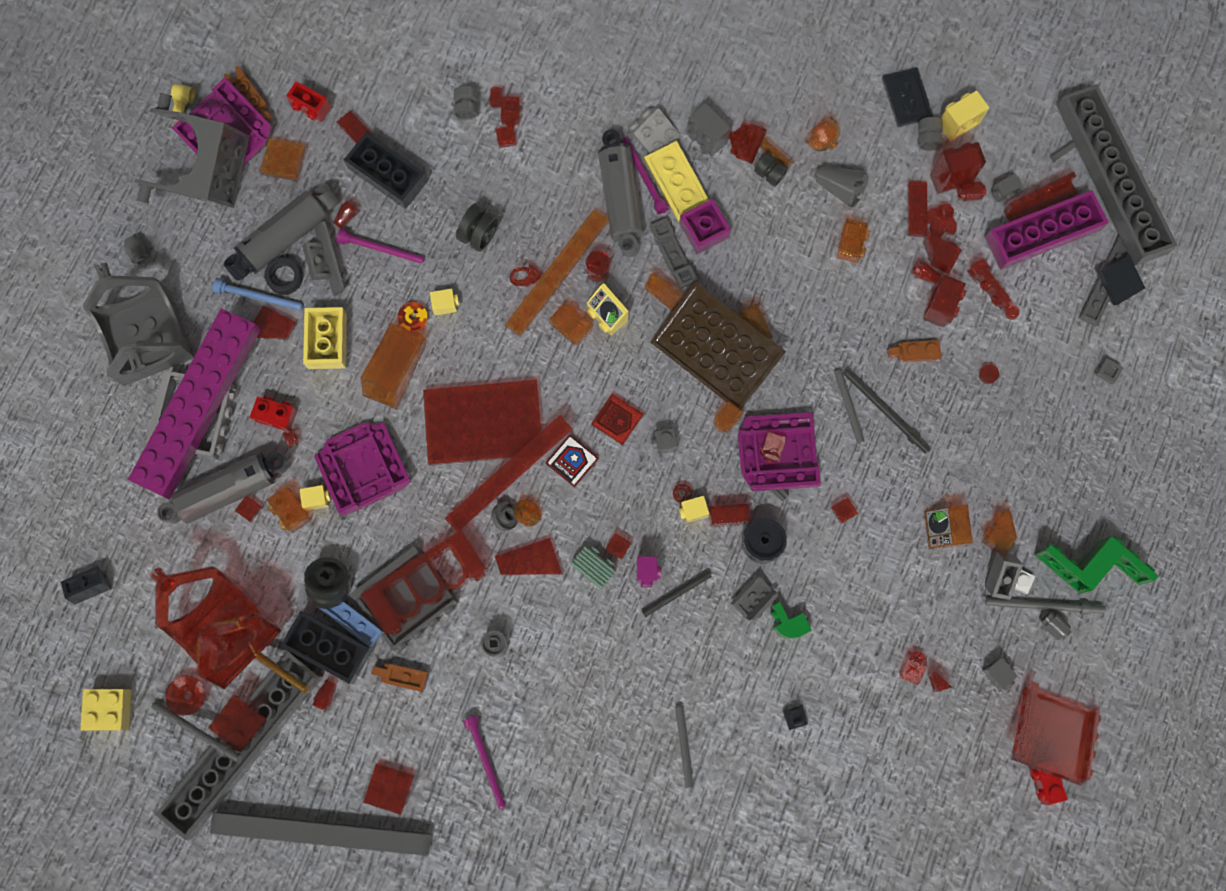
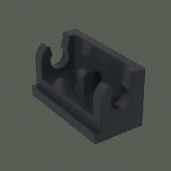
(85, 585)

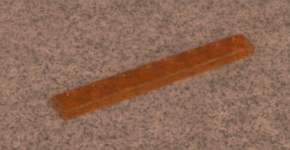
(556, 273)

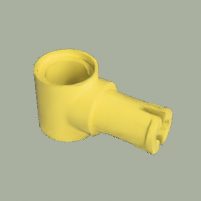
(182, 96)

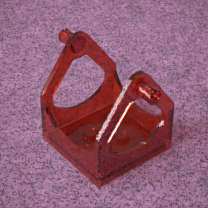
(222, 630)

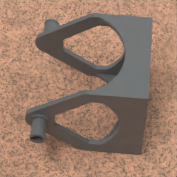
(217, 164)
(140, 333)

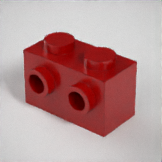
(308, 101)
(273, 414)
(1049, 787)

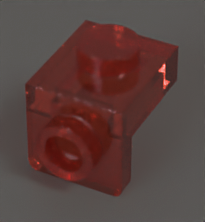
(773, 447)
(914, 667)

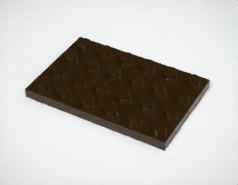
(718, 346)

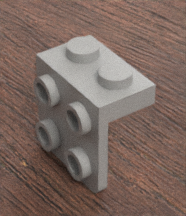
(652, 130)

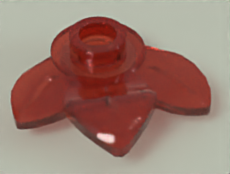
(939, 222)

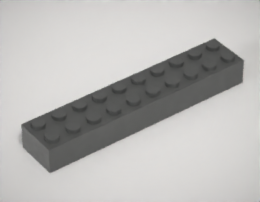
(1116, 175)
(217, 775)

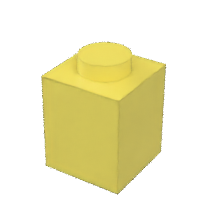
(444, 301)
(315, 497)
(693, 509)

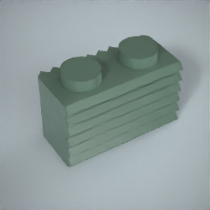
(594, 567)

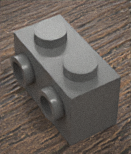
(1003, 575)

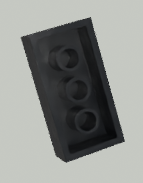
(385, 170)
(326, 647)

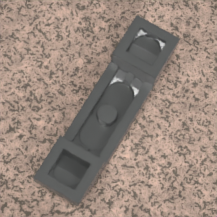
(672, 253)

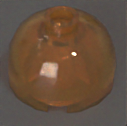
(824, 135)

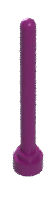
(660, 205)
(345, 237)
(472, 726)

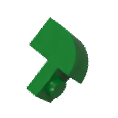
(788, 628)

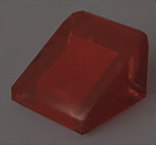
(937, 682)

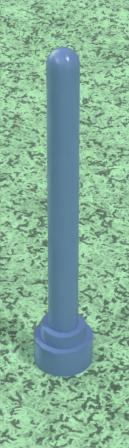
(221, 286)

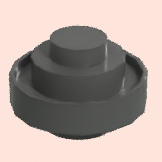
(503, 517)

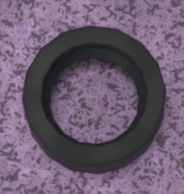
(278, 263)

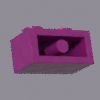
(647, 571)

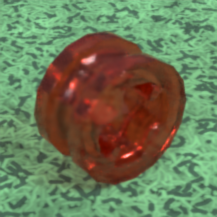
(290, 438)

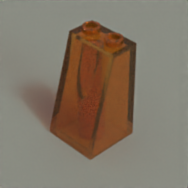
(392, 365)

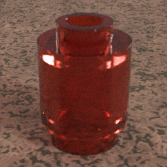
(971, 191)

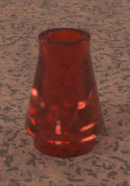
(345, 214)
(925, 272)
(324, 696)

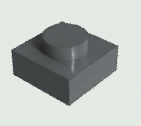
(1109, 371)

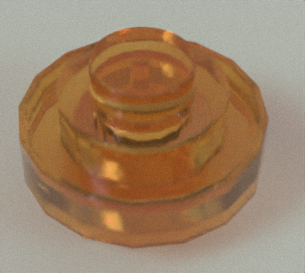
(527, 513)

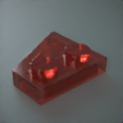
(273, 325)

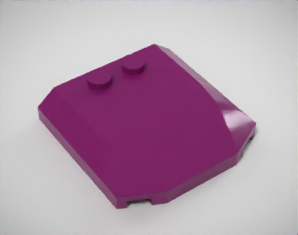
(232, 108)
(798, 456)
(361, 467)

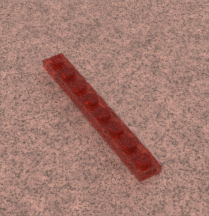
(508, 473)

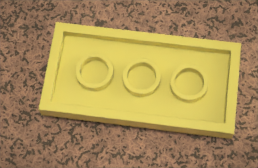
(676, 179)

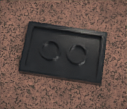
(907, 97)

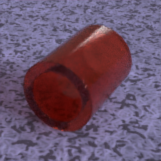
(495, 97)

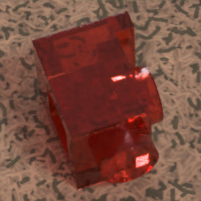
(510, 104)

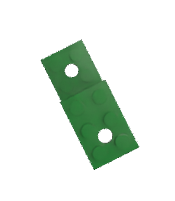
(1096, 564)

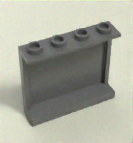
(404, 601)

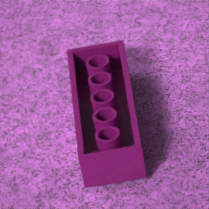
(1046, 229)

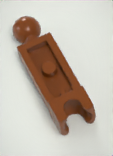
(245, 87)

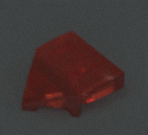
(746, 141)

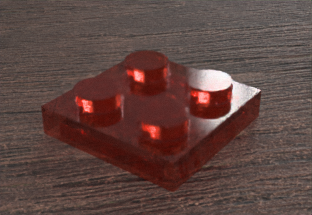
(237, 723)
(389, 788)

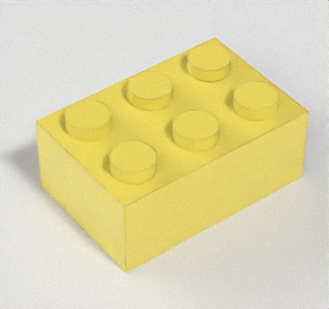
(325, 338)

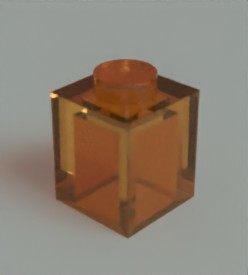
(727, 418)

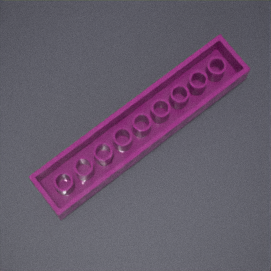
(194, 404)

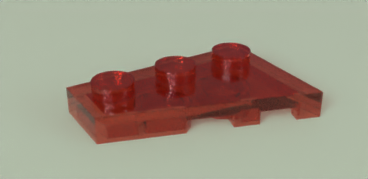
(532, 559)

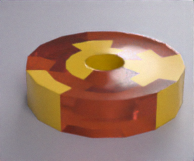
(409, 309)

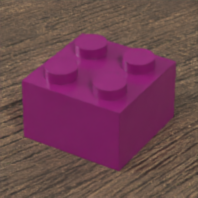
(704, 226)

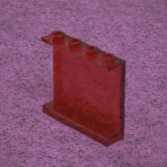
(1056, 736)

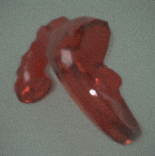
(532, 277)

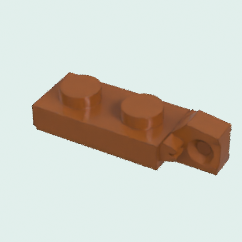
(916, 351)
(401, 677)

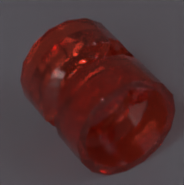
(597, 266)

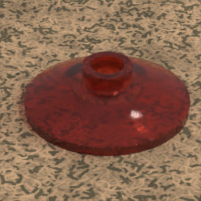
(176, 693)

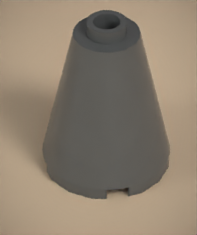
(842, 183)

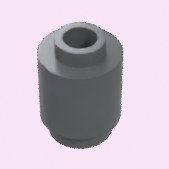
(136, 250)
(1056, 625)

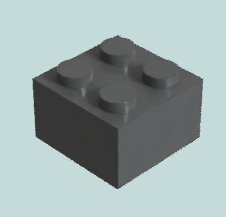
(708, 130)

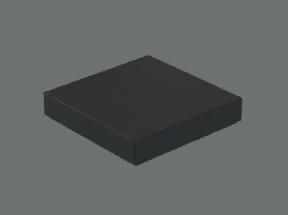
(1121, 280)

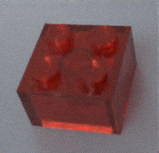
(944, 301)

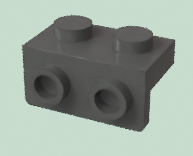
(754, 599)

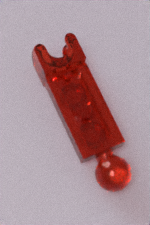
(980, 272)

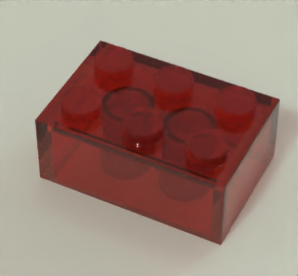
(957, 167)

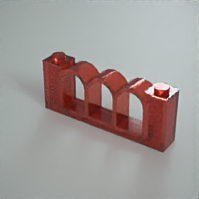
(383, 609)

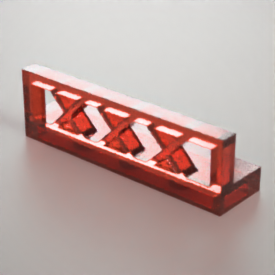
(1042, 198)

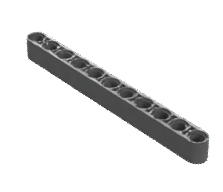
(320, 833)

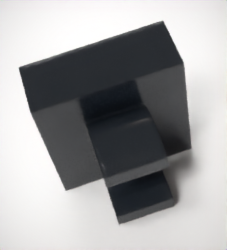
(795, 717)

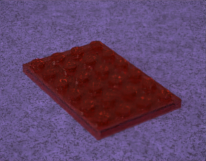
(480, 421)

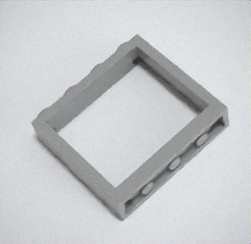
(164, 397)

